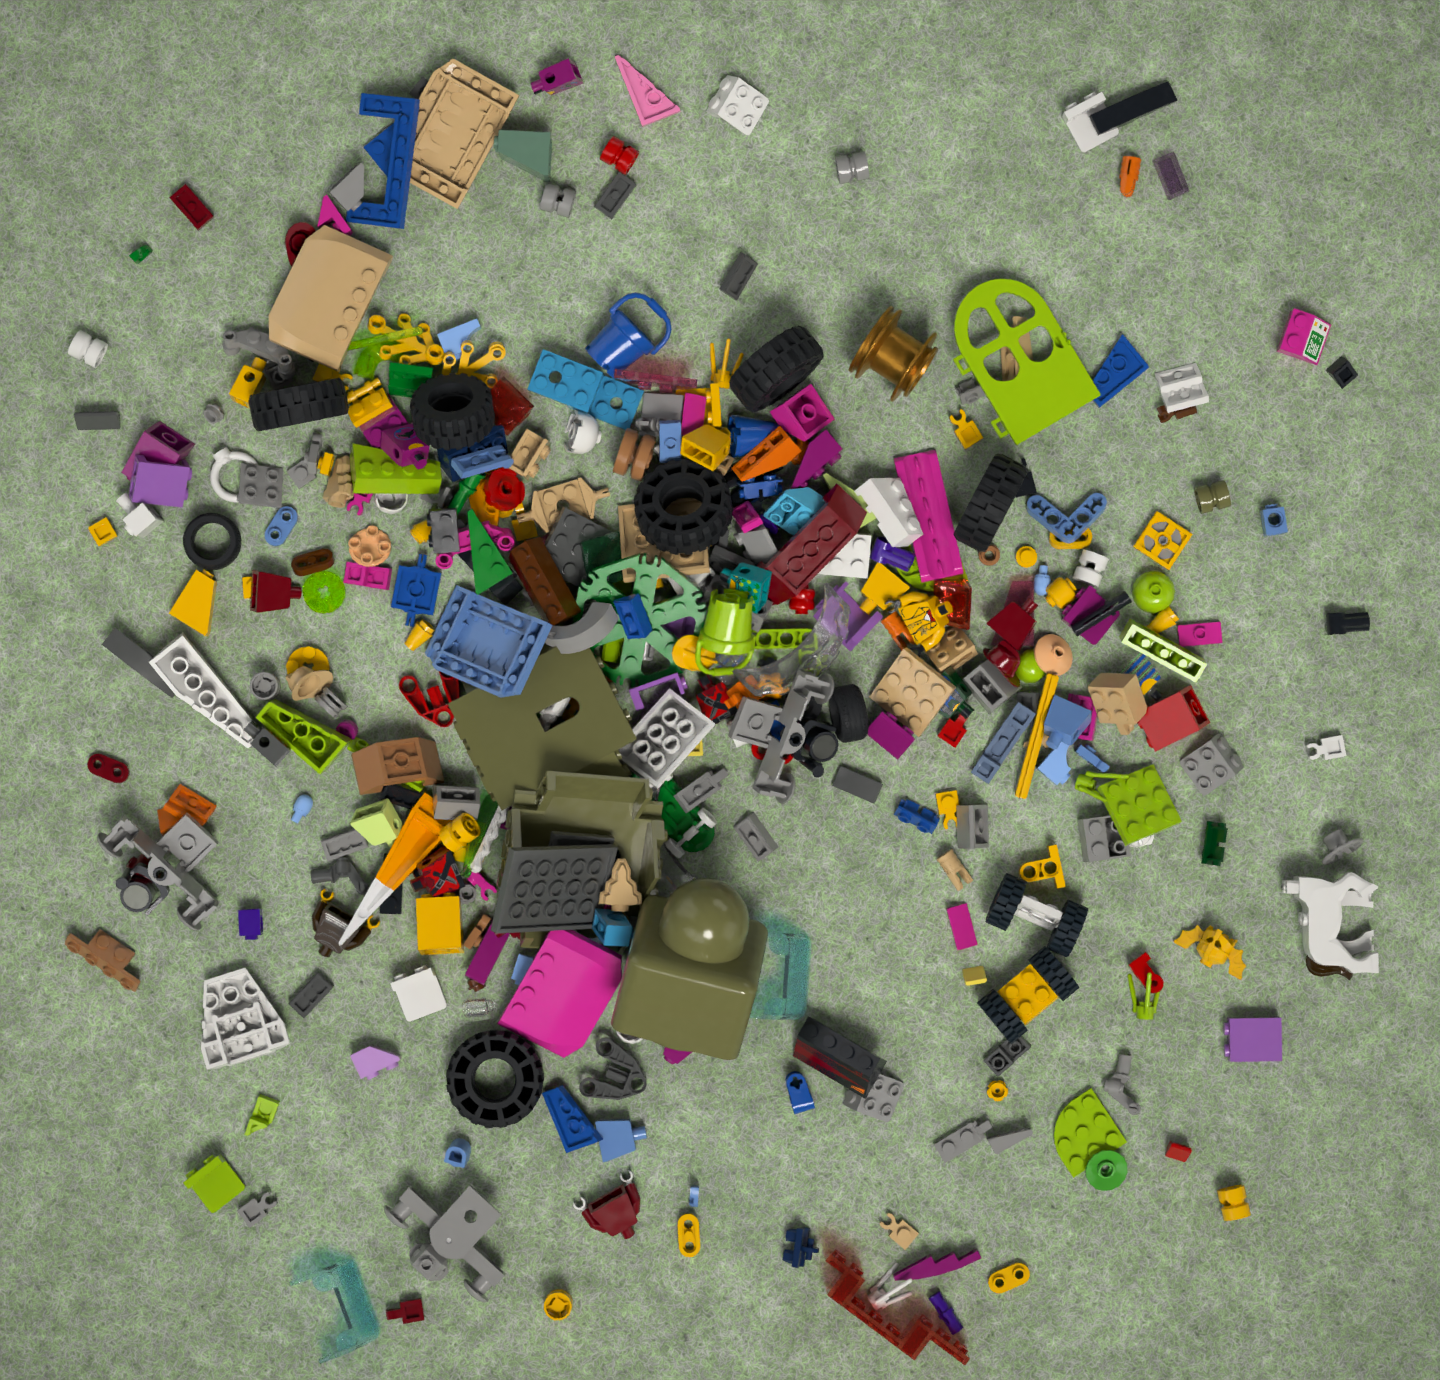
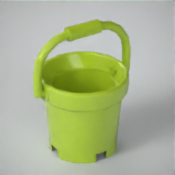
(727, 629)

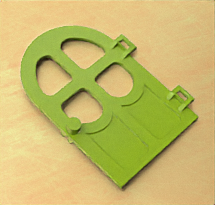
(1040, 390)

